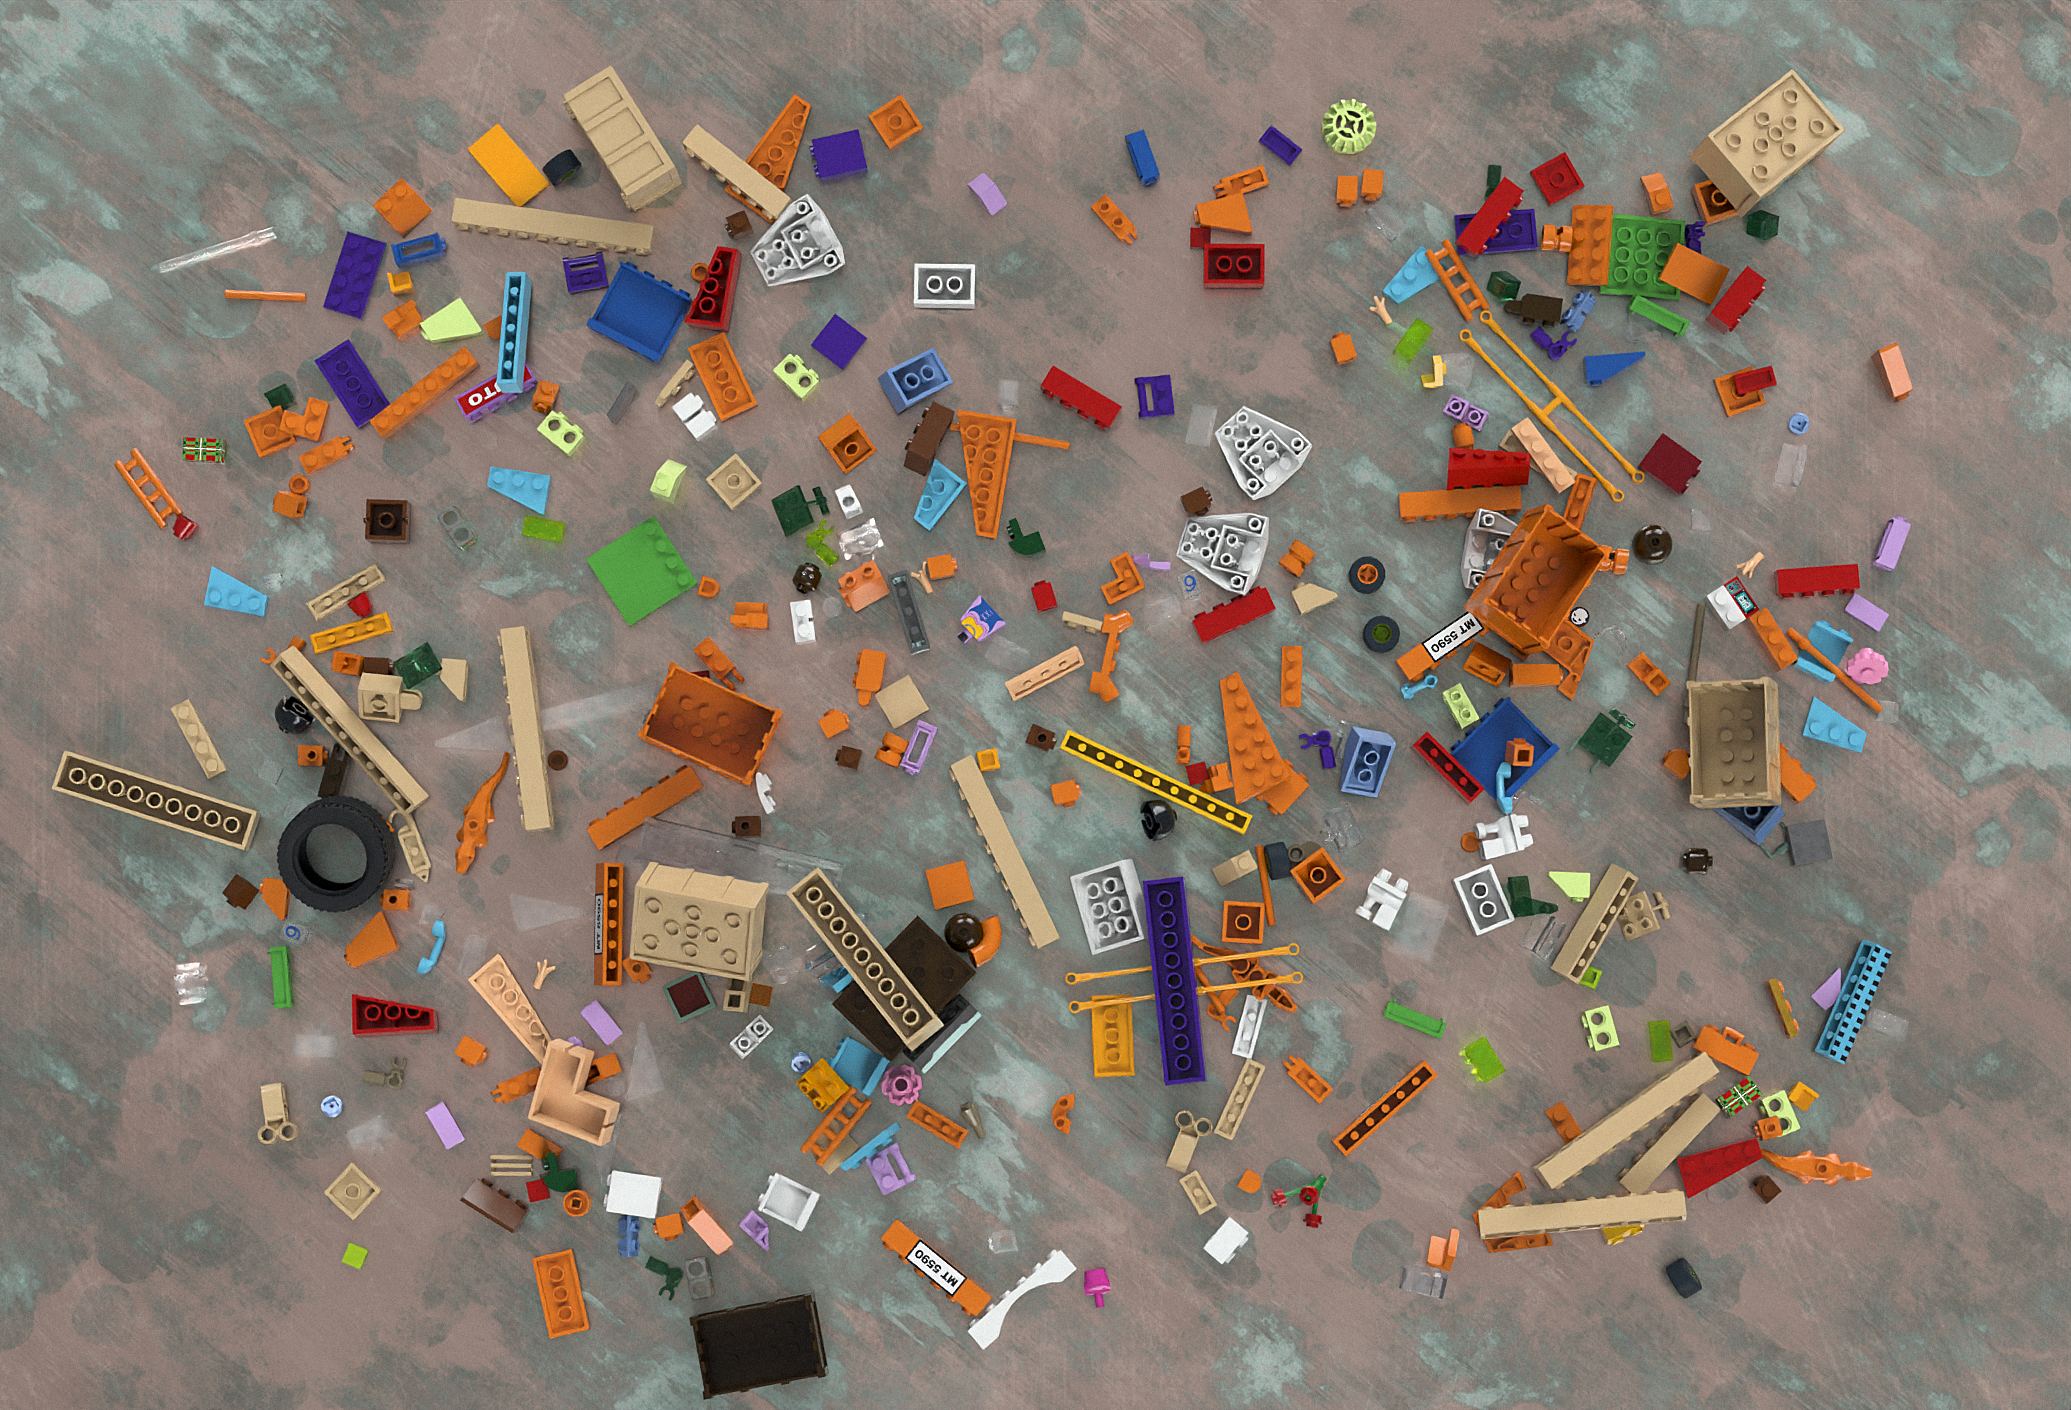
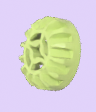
(1356, 142)

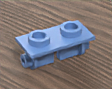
(1572, 317)
(629, 1245)

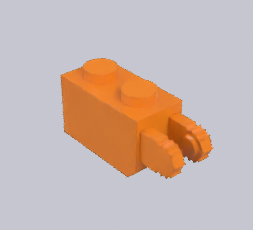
(717, 662)
(869, 675)

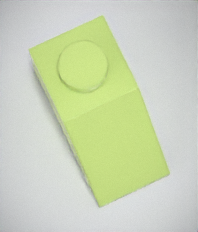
(1572, 884)

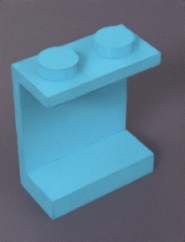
(1830, 644)
(858, 1065)

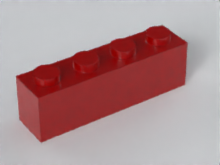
(1489, 217)
(1080, 397)
(1817, 580)
(1233, 615)
(1448, 768)

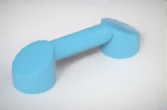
(1504, 803)
(427, 964)

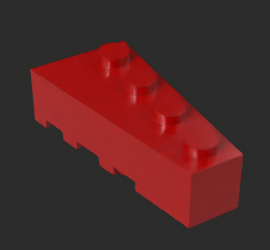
(716, 294)
(1486, 468)
(388, 1018)
(1715, 1164)

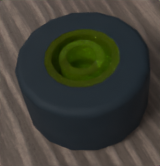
(561, 167)
(1378, 640)
(1277, 860)
(1683, 1278)

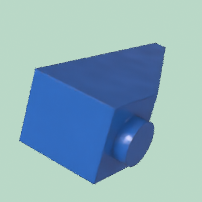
(1604, 367)

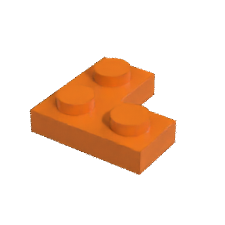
(305, 426)
(1127, 582)

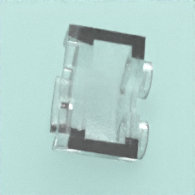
(189, 983)

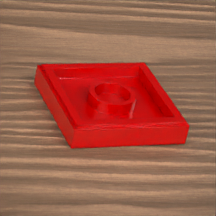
(1557, 179)

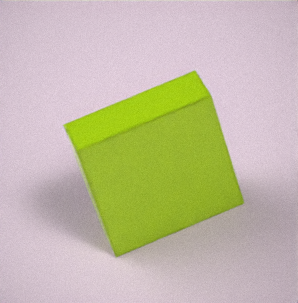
(1591, 977)
(355, 1255)

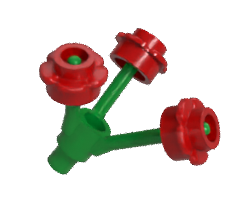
(1309, 1195)

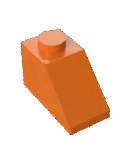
(1657, 194)
(276, 896)
(603, 1068)

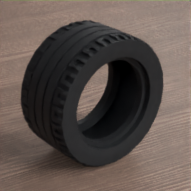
(306, 882)

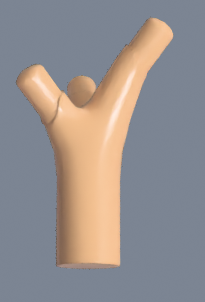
(1381, 310)
(1750, 565)
(922, 577)
(542, 972)

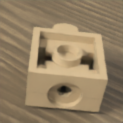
(384, 697)

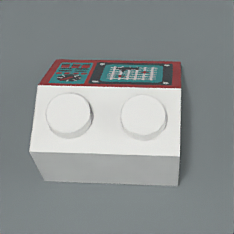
(1731, 604)

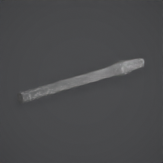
(253, 237)

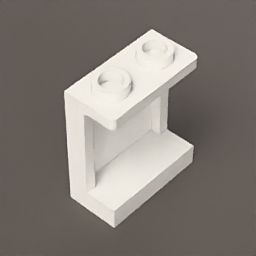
(633, 1194)
(788, 1201)

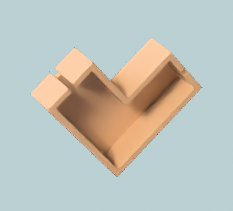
(561, 1095)

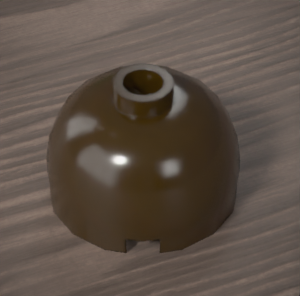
(1646, 551)
(956, 924)

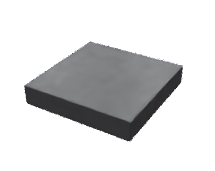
(622, 403)
(1808, 842)

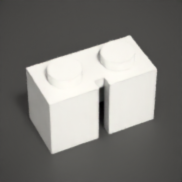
(694, 416)
(803, 629)
(1226, 1240)

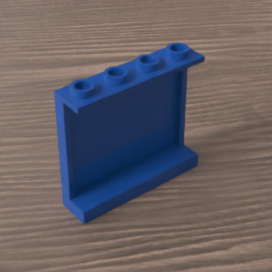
(640, 312)
(1486, 746)

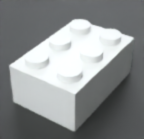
(944, 286)
(1483, 900)

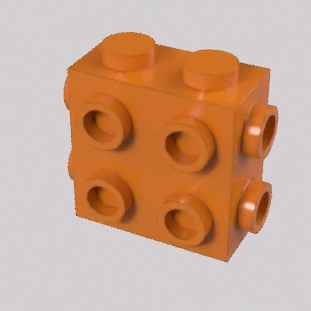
(862, 586)
(1284, 794)

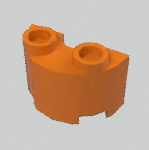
(1059, 1112)

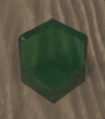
(1762, 224)
(1503, 285)
(281, 396)

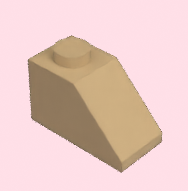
(1311, 597)
(455, 676)
(1234, 868)

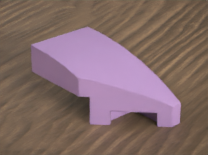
(1143, 561)
(1829, 991)
(756, 1228)

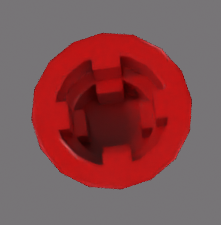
(183, 527)
(361, 605)

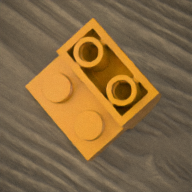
(822, 1085)

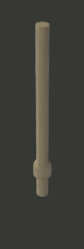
(1694, 655)

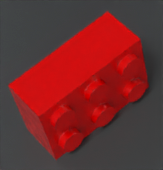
(1233, 265)
(1736, 301)

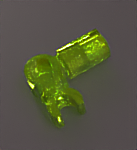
(814, 540)

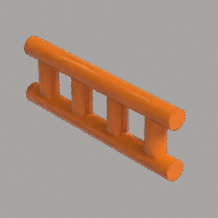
(1445, 278)
(148, 476)
(848, 1123)

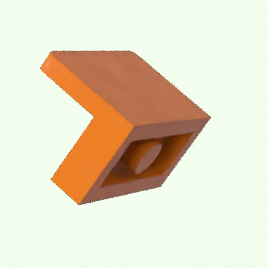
(1487, 664)
(1443, 1251)

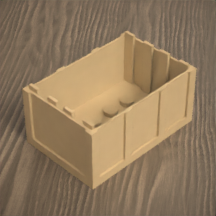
(622, 139)
(1766, 142)
(1734, 743)
(698, 921)

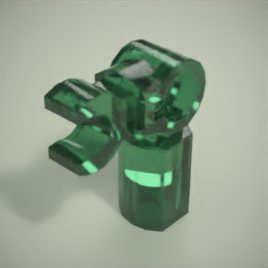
(1493, 179)
(673, 1274)

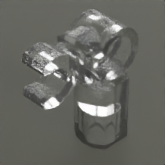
(1343, 728)

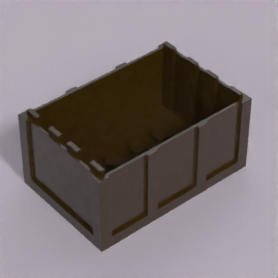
(928, 965)
(759, 1345)

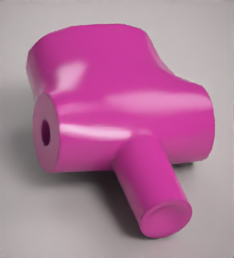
(1096, 1284)

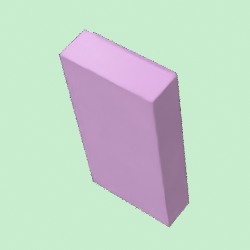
(1866, 612)

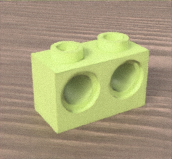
(793, 380)
(558, 436)
(1459, 706)
(1606, 1026)
(1784, 1111)

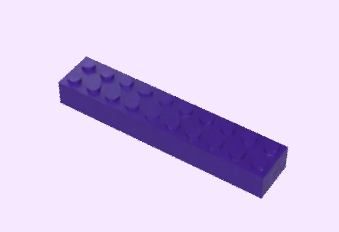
(1175, 981)

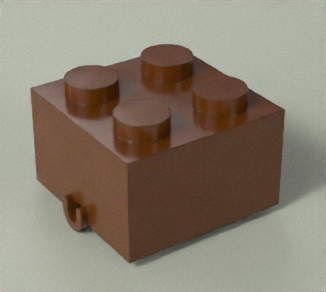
(387, 521)

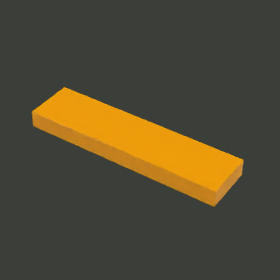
(351, 633)

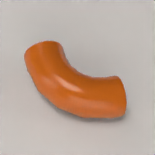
(990, 942)

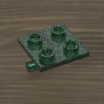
(794, 510)
(417, 665)
(1607, 738)
(1521, 901)

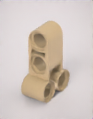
(275, 1114)
(1185, 1142)

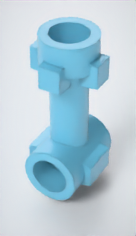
(1428, 681)

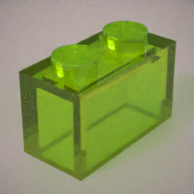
(1413, 340)
(1483, 1060)

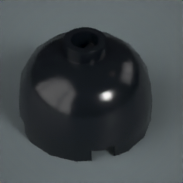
(293, 716)
(1158, 820)

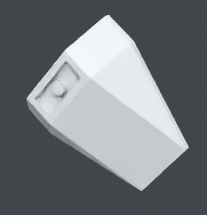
(798, 245)
(1261, 451)
(1482, 544)
(1226, 548)

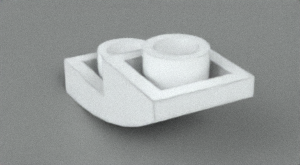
(763, 783)
(751, 1037)

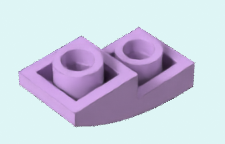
(1465, 412)
(600, 1022)
(444, 1125)

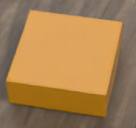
(988, 760)

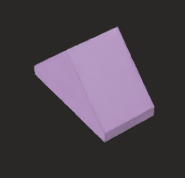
(988, 193)

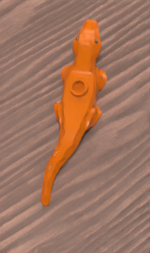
(477, 816)
(1249, 970)
(1810, 1167)

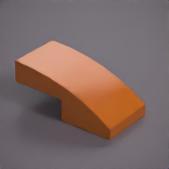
(1648, 674)
(537, 1145)

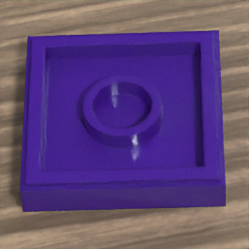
(838, 342)

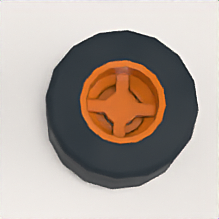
(1367, 575)

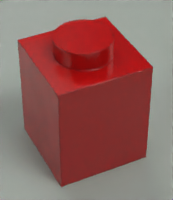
(1044, 596)

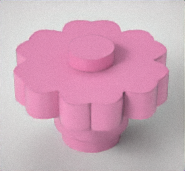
(1867, 667)
(901, 1085)

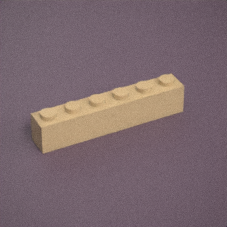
(736, 172)
(1594, 923)
(1669, 1144)

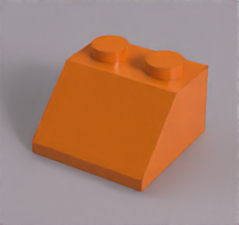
(402, 208)
(847, 443)
(1317, 875)

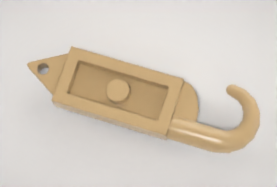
(412, 846)

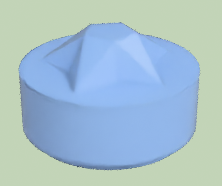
(1799, 423)
(801, 1062)
(331, 1106)

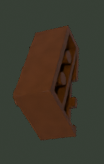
(928, 437)

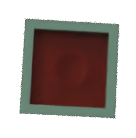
(689, 996)

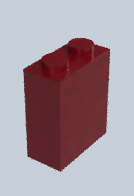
(1670, 465)

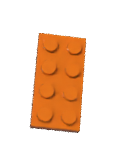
(1590, 245)
(722, 376)
(560, 1293)

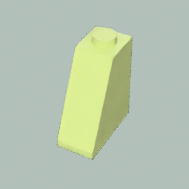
(451, 324)
(668, 481)

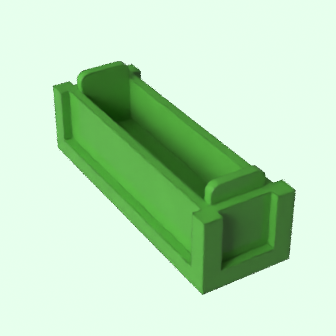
(1658, 314)
(281, 977)
(1414, 1020)

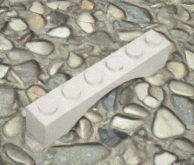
(1054, 1270)

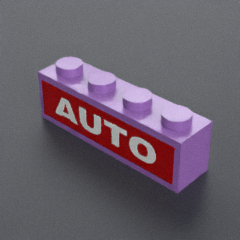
(489, 396)

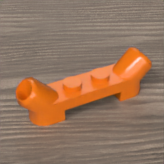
(1101, 681)

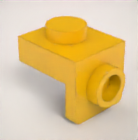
(1435, 379)

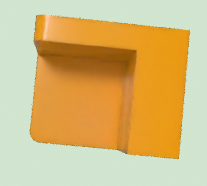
(400, 283)
(1802, 1096)

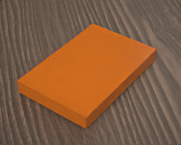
(1694, 273)

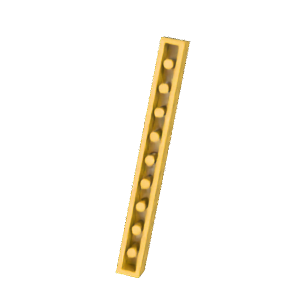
(1155, 782)

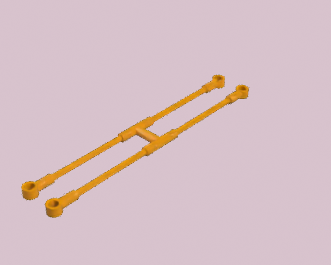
(1560, 398)
(1201, 990)

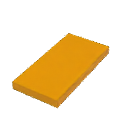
(508, 166)
(1112, 1038)

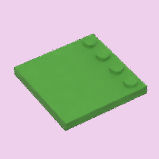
(1639, 255)
(641, 571)

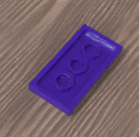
(1515, 235)
(354, 275)
(352, 383)

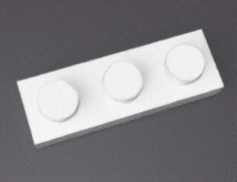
(1249, 1027)

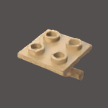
(1638, 915)

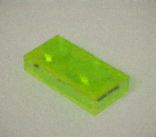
(543, 529)
(1660, 1041)

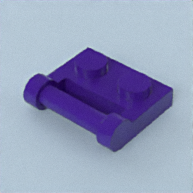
(585, 278)
(1161, 396)

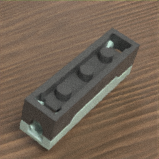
(909, 612)
(957, 1019)

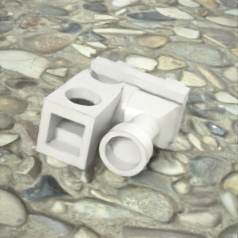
(1508, 834)
(1386, 895)

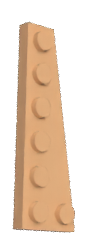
(507, 999)

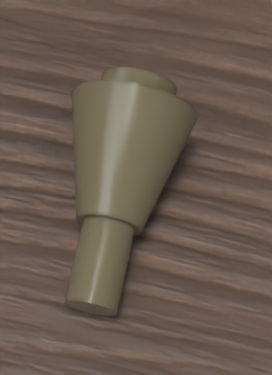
(971, 1115)

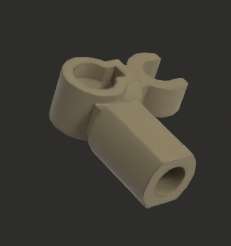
(380, 1079)

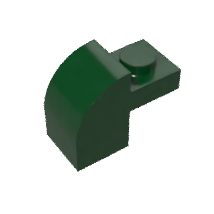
(1024, 546)
(557, 1180)

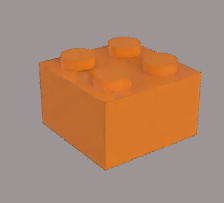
(1712, 203)
(1242, 922)

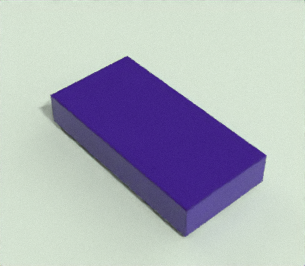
(1280, 145)

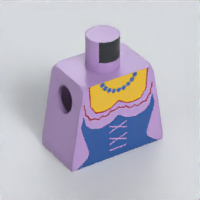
(979, 622)

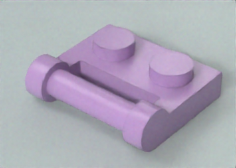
(883, 1171)

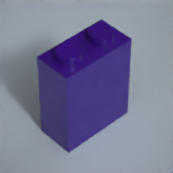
(838, 155)

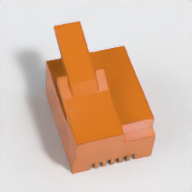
(403, 319)
(750, 616)
(1218, 780)

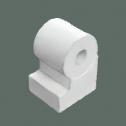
(848, 502)

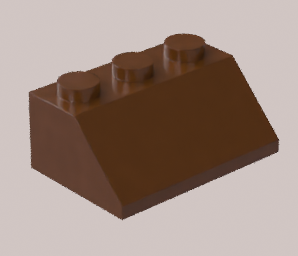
(495, 1205)

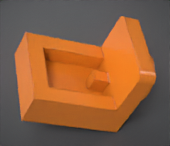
(545, 397)
(347, 663)
(1767, 1128)

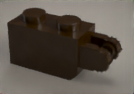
(1536, 309)
(335, 774)

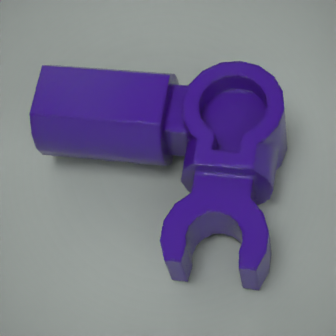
(1693, 233)
(1556, 350)
(1323, 739)

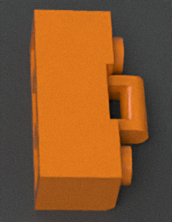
(1732, 1055)

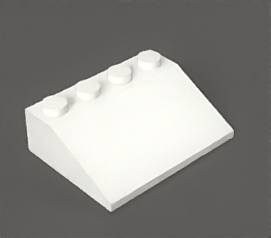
(1111, 906)

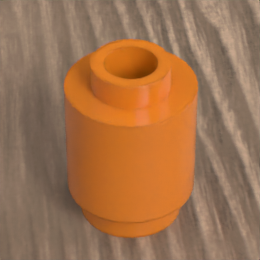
(1463, 436)

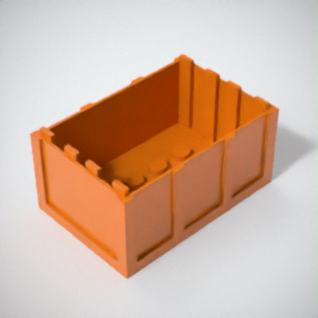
(1536, 579)
(710, 725)

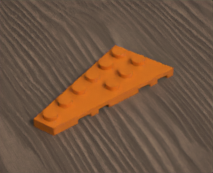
(777, 149)
(987, 455)
(1252, 752)

